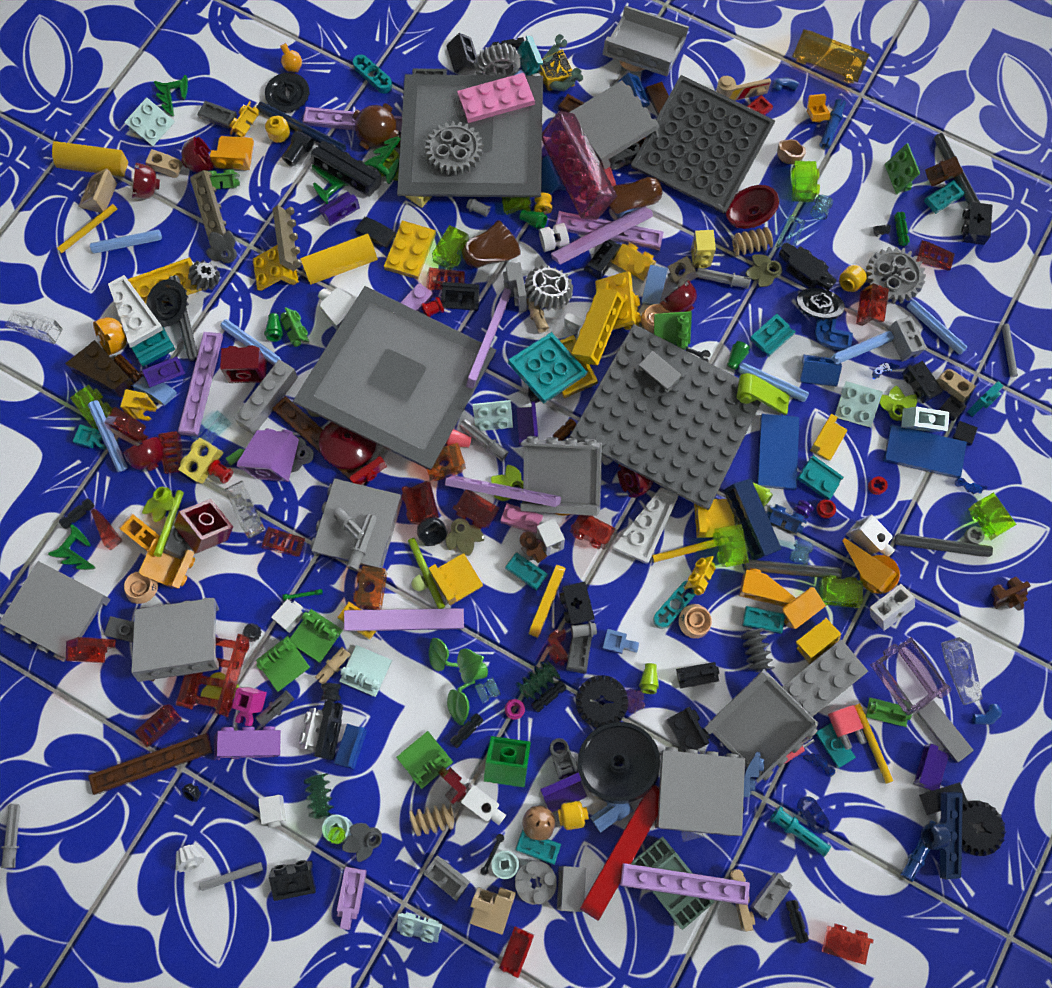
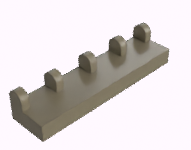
(207, 203)
(286, 237)

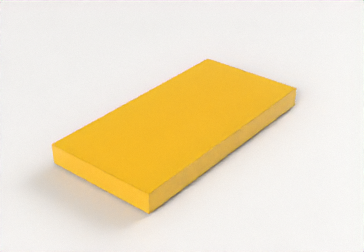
(145, 282)

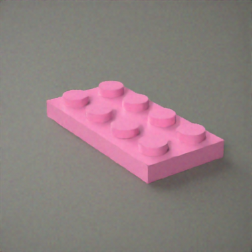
(496, 97)

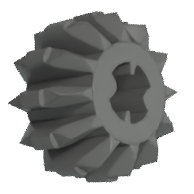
(204, 275)

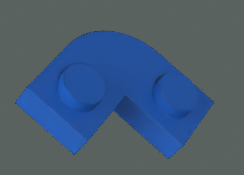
(830, 337)

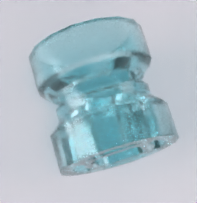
(821, 208)
(801, 552)
(491, 688)

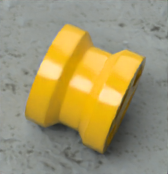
(543, 203)

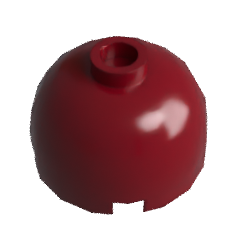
(196, 155)
(144, 182)
(681, 299)
(145, 455)
(633, 482)

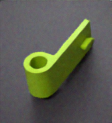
(754, 388)

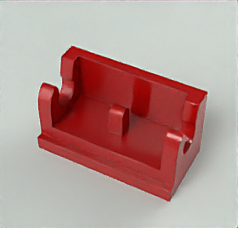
(516, 951)

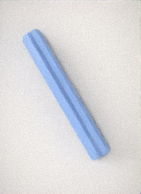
(125, 241)
(936, 327)
(247, 340)
(862, 347)
(788, 388)
(107, 436)

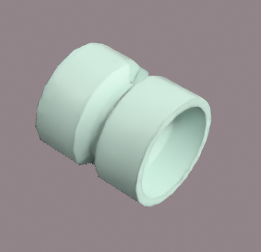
(336, 821)
(505, 864)

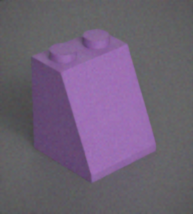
(270, 455)

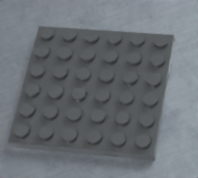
(703, 144)

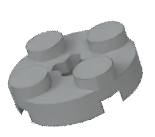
(523, 884)

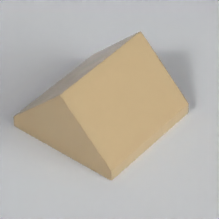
(98, 191)

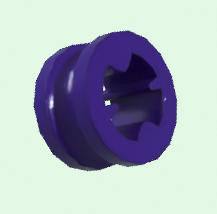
(803, 508)

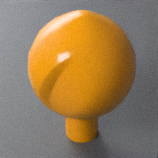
(291, 59)

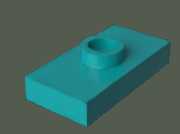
(944, 197)
(526, 571)
(765, 619)
(834, 746)
(541, 849)

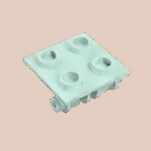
(149, 122)
(858, 404)
(493, 415)
(365, 670)
(411, 926)

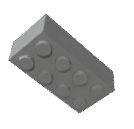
(825, 678)

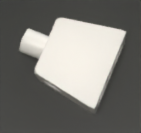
(335, 305)
(871, 536)
(476, 798)

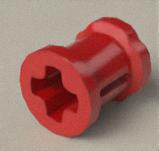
(432, 307)
(220, 471)

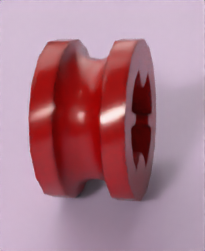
(876, 491)

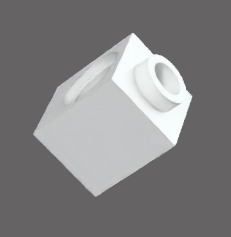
(288, 615)
(272, 810)

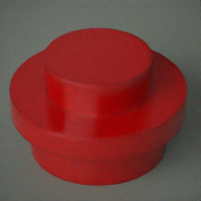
(826, 509)

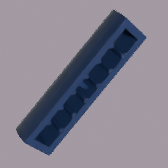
(751, 514)

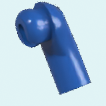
(787, 82)
(990, 717)

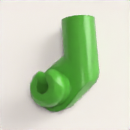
(234, 457)

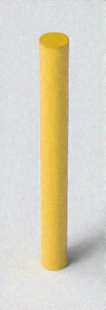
(87, 228)
(683, 551)
(874, 745)

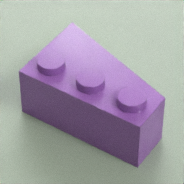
(247, 743)

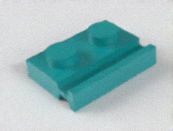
(529, 56)
(772, 335)
(153, 348)
(987, 399)
(820, 477)

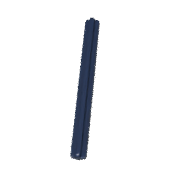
(298, 125)

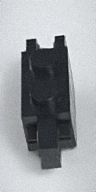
(806, 267)

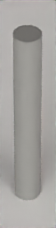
(1009, 350)
(231, 876)

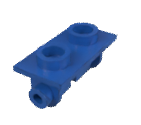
(793, 520)

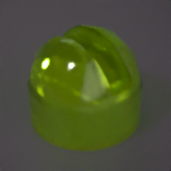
(340, 837)

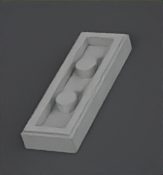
(945, 731)

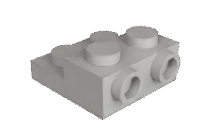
(514, 281)

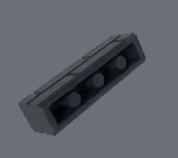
(346, 168)

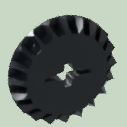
(276, 93)
(169, 291)
(831, 305)
(592, 690)
(991, 821)

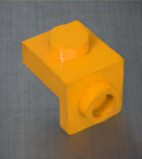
(817, 109)

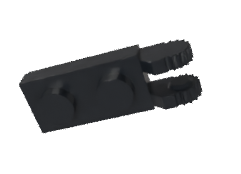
(329, 730)

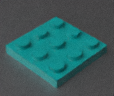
(547, 367)

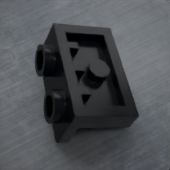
(922, 382)
(688, 730)
(292, 880)

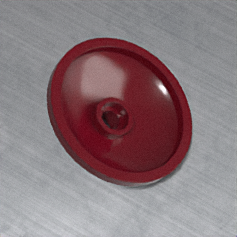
(753, 206)
(342, 451)

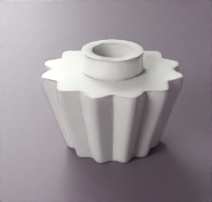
(188, 858)

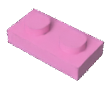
(521, 519)

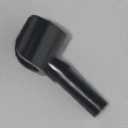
(700, 354)

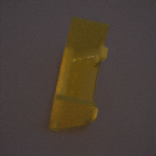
(831, 55)

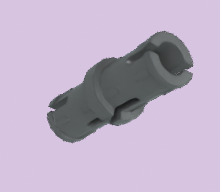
(274, 708)

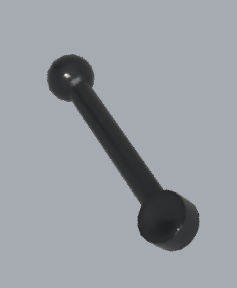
(484, 870)

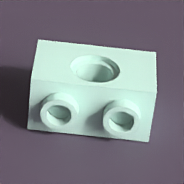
(925, 419)

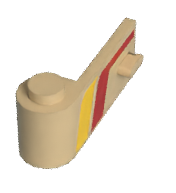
(728, 88)

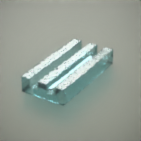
(796, 220)
(213, 433)

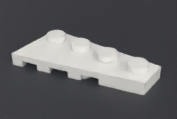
(133, 312)
(644, 533)

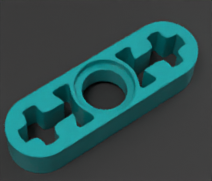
(374, 81)
(662, 611)

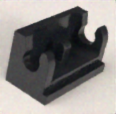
(602, 259)
(460, 296)

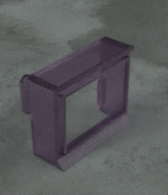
(920, 667)

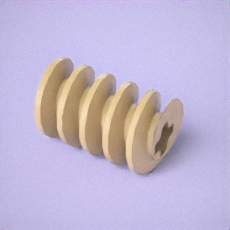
(752, 240)
(432, 819)

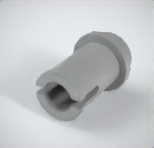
(478, 207)
(584, 630)

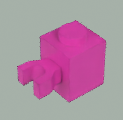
(248, 701)

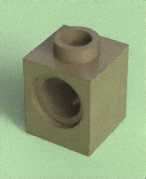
(689, 274)

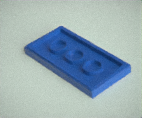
(778, 451)
(925, 451)

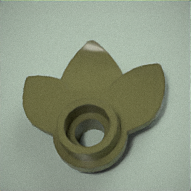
(761, 270)
(465, 539)

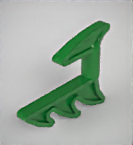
(165, 89)
(377, 161)
(333, 181)
(74, 559)

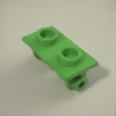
(228, 178)
(291, 320)
(887, 712)

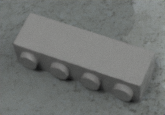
(266, 396)

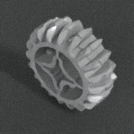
(497, 60)
(553, 287)

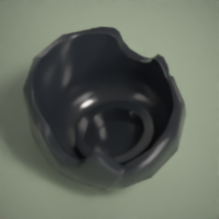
(432, 531)

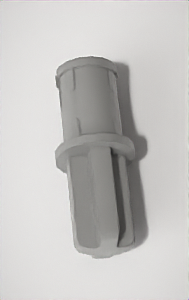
(348, 523)

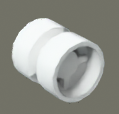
(548, 240)

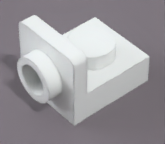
(573, 323)

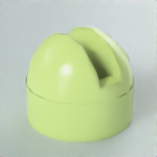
(419, 583)

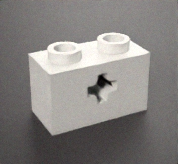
(551, 536)
(892, 607)

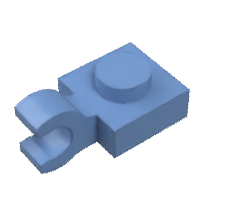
(616, 642)

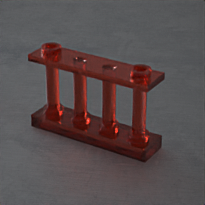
(191, 682)

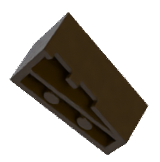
(99, 368)

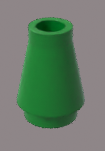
(533, 218)
(273, 328)
(738, 354)

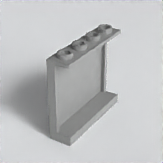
(646, 41)
(614, 121)
(563, 470)
(357, 503)
(52, 610)
(175, 640)
(763, 721)
(701, 792)

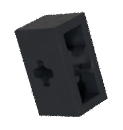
(977, 223)
(579, 593)

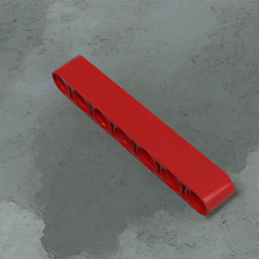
(623, 852)

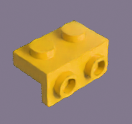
(634, 261)

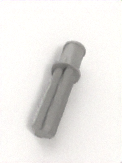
(733, 280)
(490, 445)
(361, 544)
(10, 847)

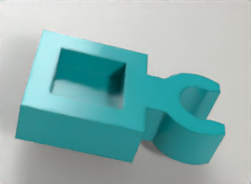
(88, 437)

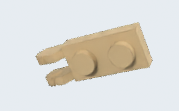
(745, 917)

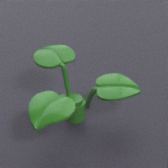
(470, 669)

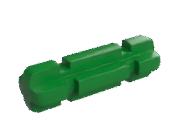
(901, 227)

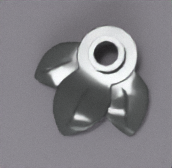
(221, 245)
(299, 460)
(360, 842)

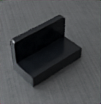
(461, 52)

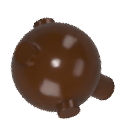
(375, 126)

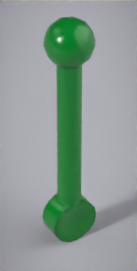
(316, 592)

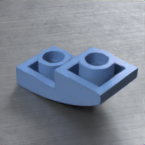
(654, 285)
(160, 393)
(753, 770)

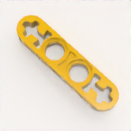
(547, 601)

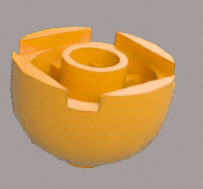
(111, 334)

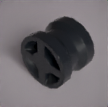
(331, 692)

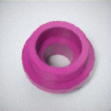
(514, 702)

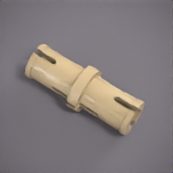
(537, 315)
(332, 665)

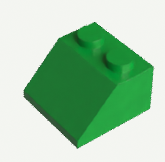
(507, 761)

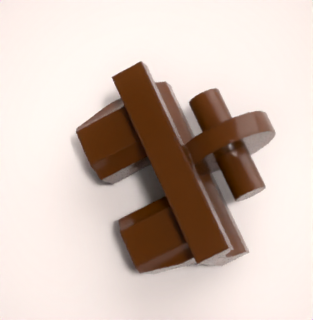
(943, 171)
(532, 546)
(1013, 597)

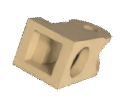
(164, 163)
(956, 385)

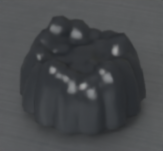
(882, 229)
(252, 632)
(191, 792)

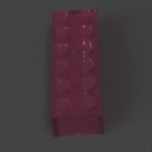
(578, 166)

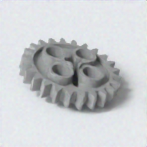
(454, 148)
(887, 261)

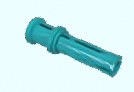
(792, 826)

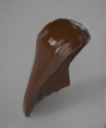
(636, 194)
(491, 247)

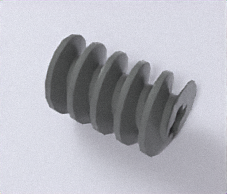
(756, 650)

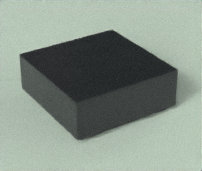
(953, 406)
(965, 432)

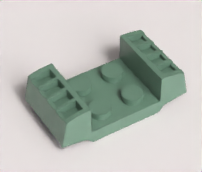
(680, 908)

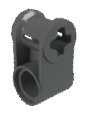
(624, 157)
(563, 760)

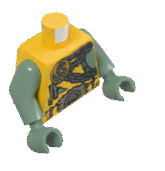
(556, 69)

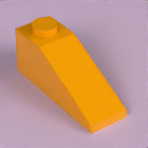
(138, 531)
(872, 570)
(763, 588)

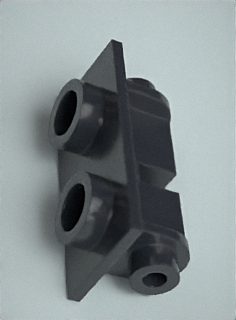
(697, 675)

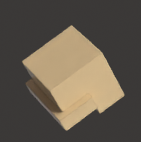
(492, 909)

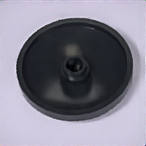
(617, 745)

